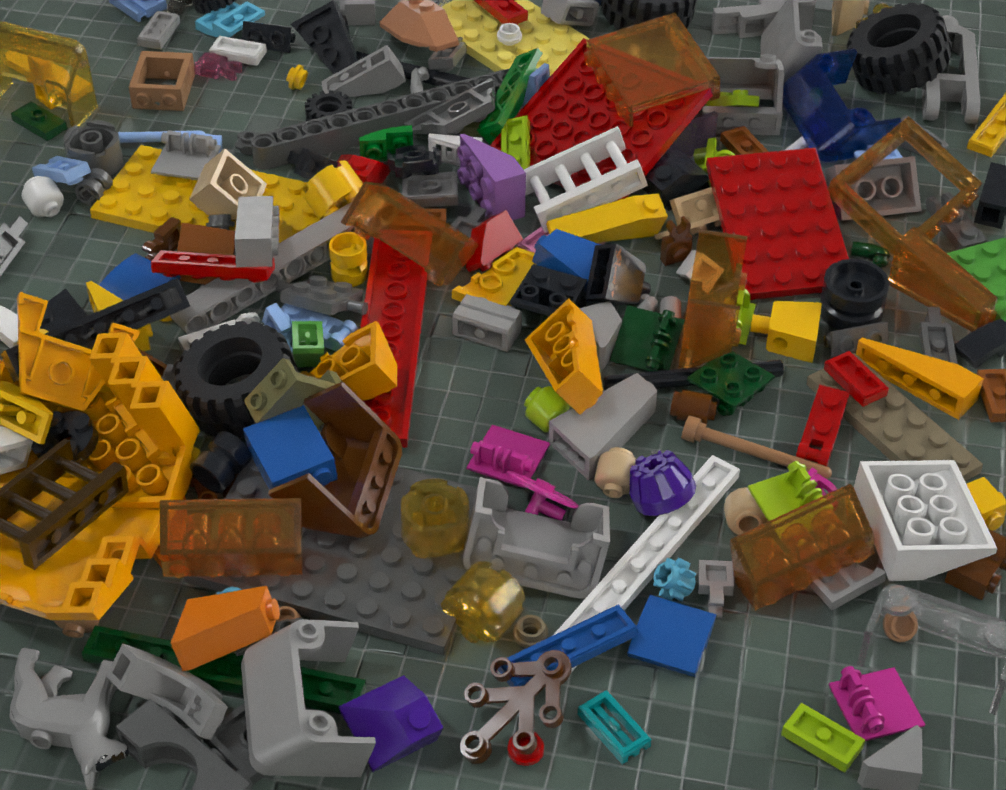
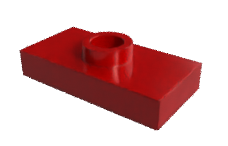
(856, 378)

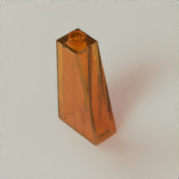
(937, 280)

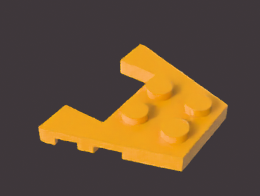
(53, 367)

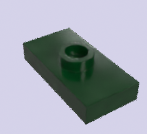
(39, 121)

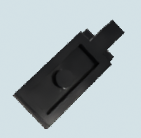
(309, 162)

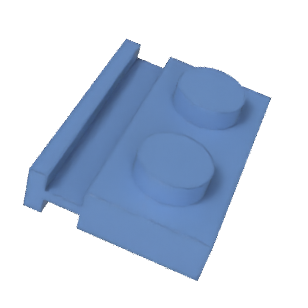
(139, 8)

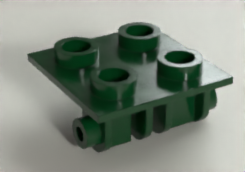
(647, 339)
(731, 381)

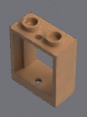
(162, 66)

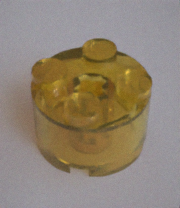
(434, 518)
(484, 602)

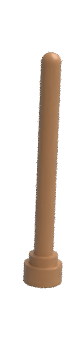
(696, 430)

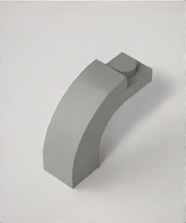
(169, 686)

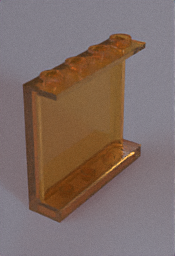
(650, 65)

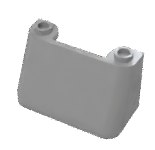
(792, 36)
(537, 548)

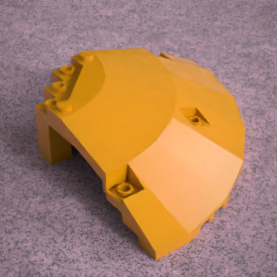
(150, 434)

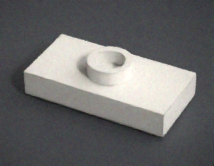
(239, 50)

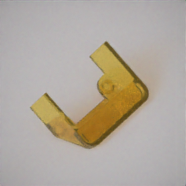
(51, 62)

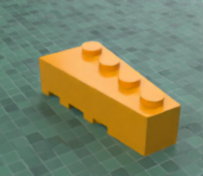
(568, 356)

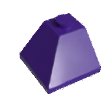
(396, 717)

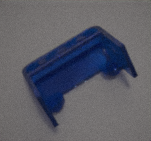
(822, 113)

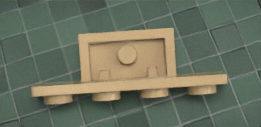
(697, 208)

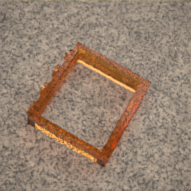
(932, 151)

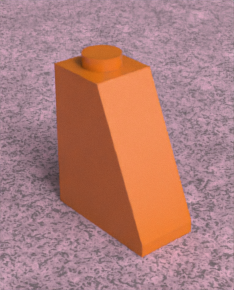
(223, 624)

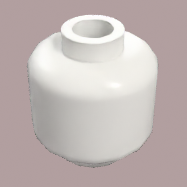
(42, 196)

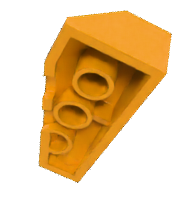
(362, 363)

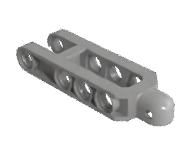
(954, 87)

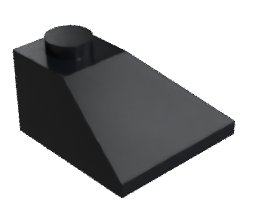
(674, 177)

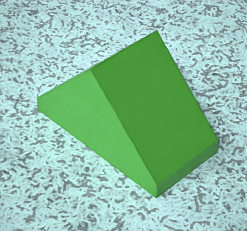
(307, 343)

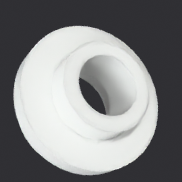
(509, 34)

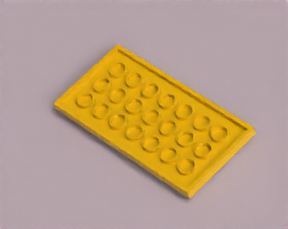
(150, 199)

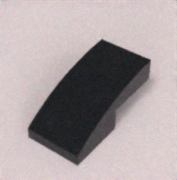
(983, 343)

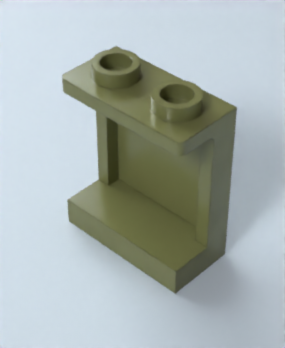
(286, 390)

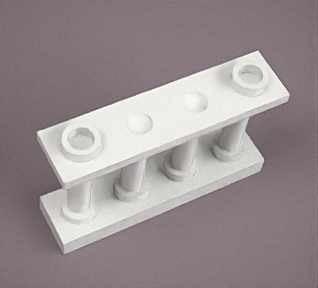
(598, 191)

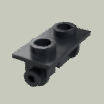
(274, 36)

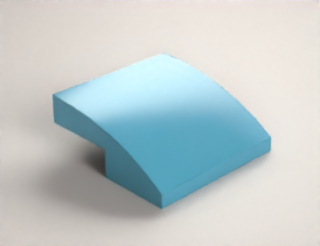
(228, 20)

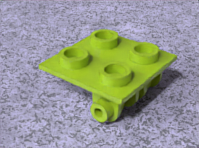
(785, 491)

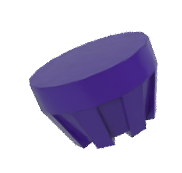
(660, 483)

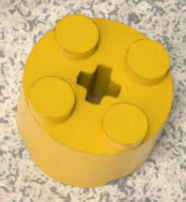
(332, 189)

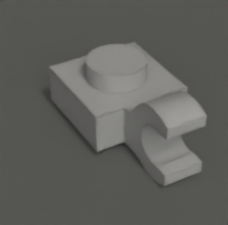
(715, 580)

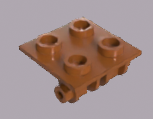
(205, 240)

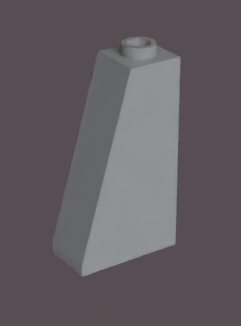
(605, 425)

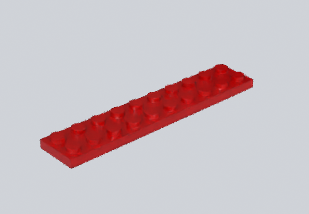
(397, 303)

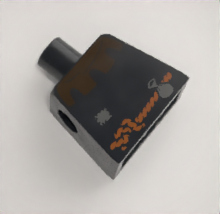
(616, 276)

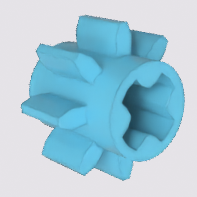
(674, 579)

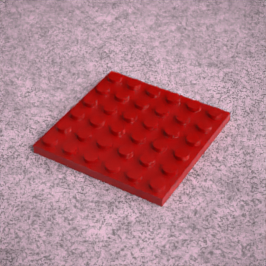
(576, 108)

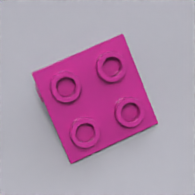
(507, 451)
(875, 703)

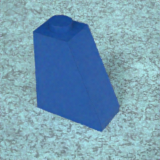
(565, 253)

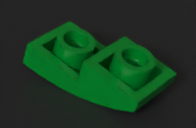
(381, 142)

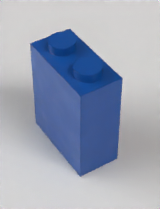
(290, 448)

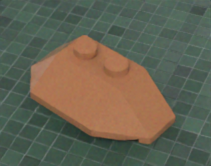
(421, 25)

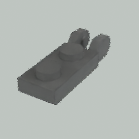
(962, 230)

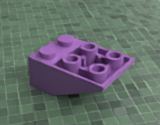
(492, 178)

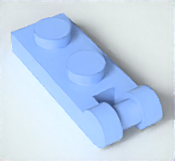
(63, 170)
(333, 329)

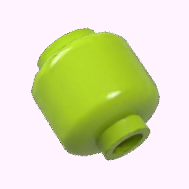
(544, 405)

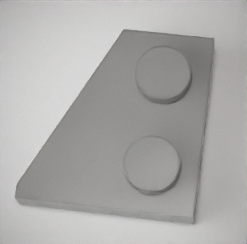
(847, 584)

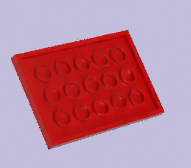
(784, 213)

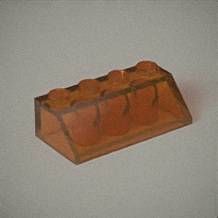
(231, 537)
(801, 547)

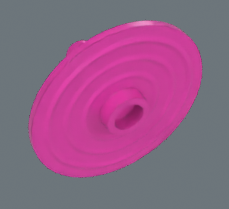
(538, 501)

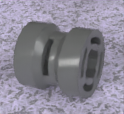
(93, 186)

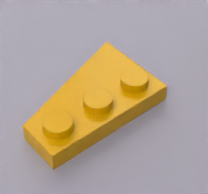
(501, 280)

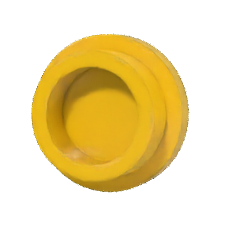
(297, 77)

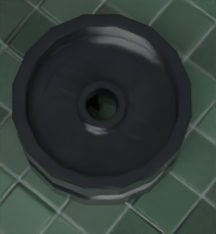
(853, 294)

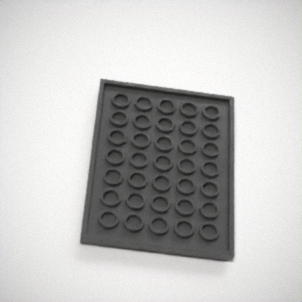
(362, 578)

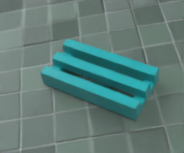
(630, 747)

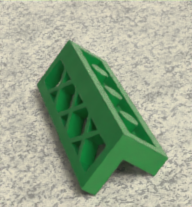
(510, 95)

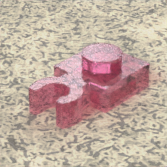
(215, 65)

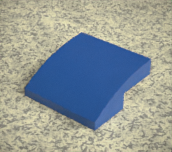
(133, 277)
(672, 635)

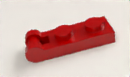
(823, 424)

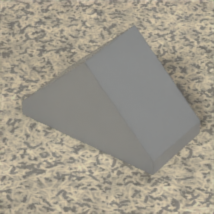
(895, 765)

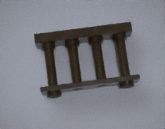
(68, 519)

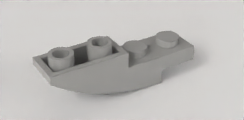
(745, 20)

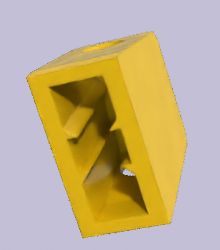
(790, 329)

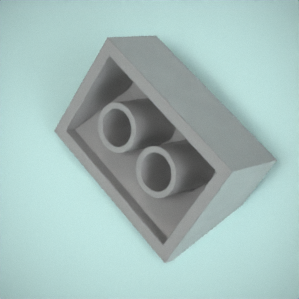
(887, 187)

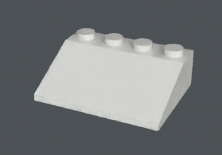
(921, 517)

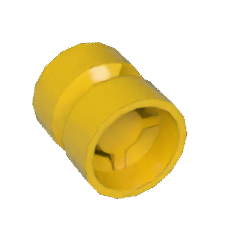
(348, 258)

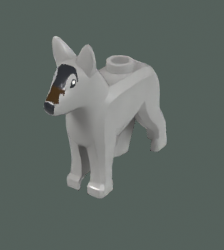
(66, 720)

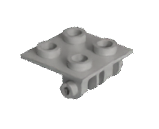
(184, 156)

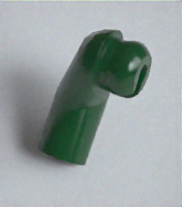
(871, 250)

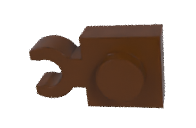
(165, 238)
(678, 243)

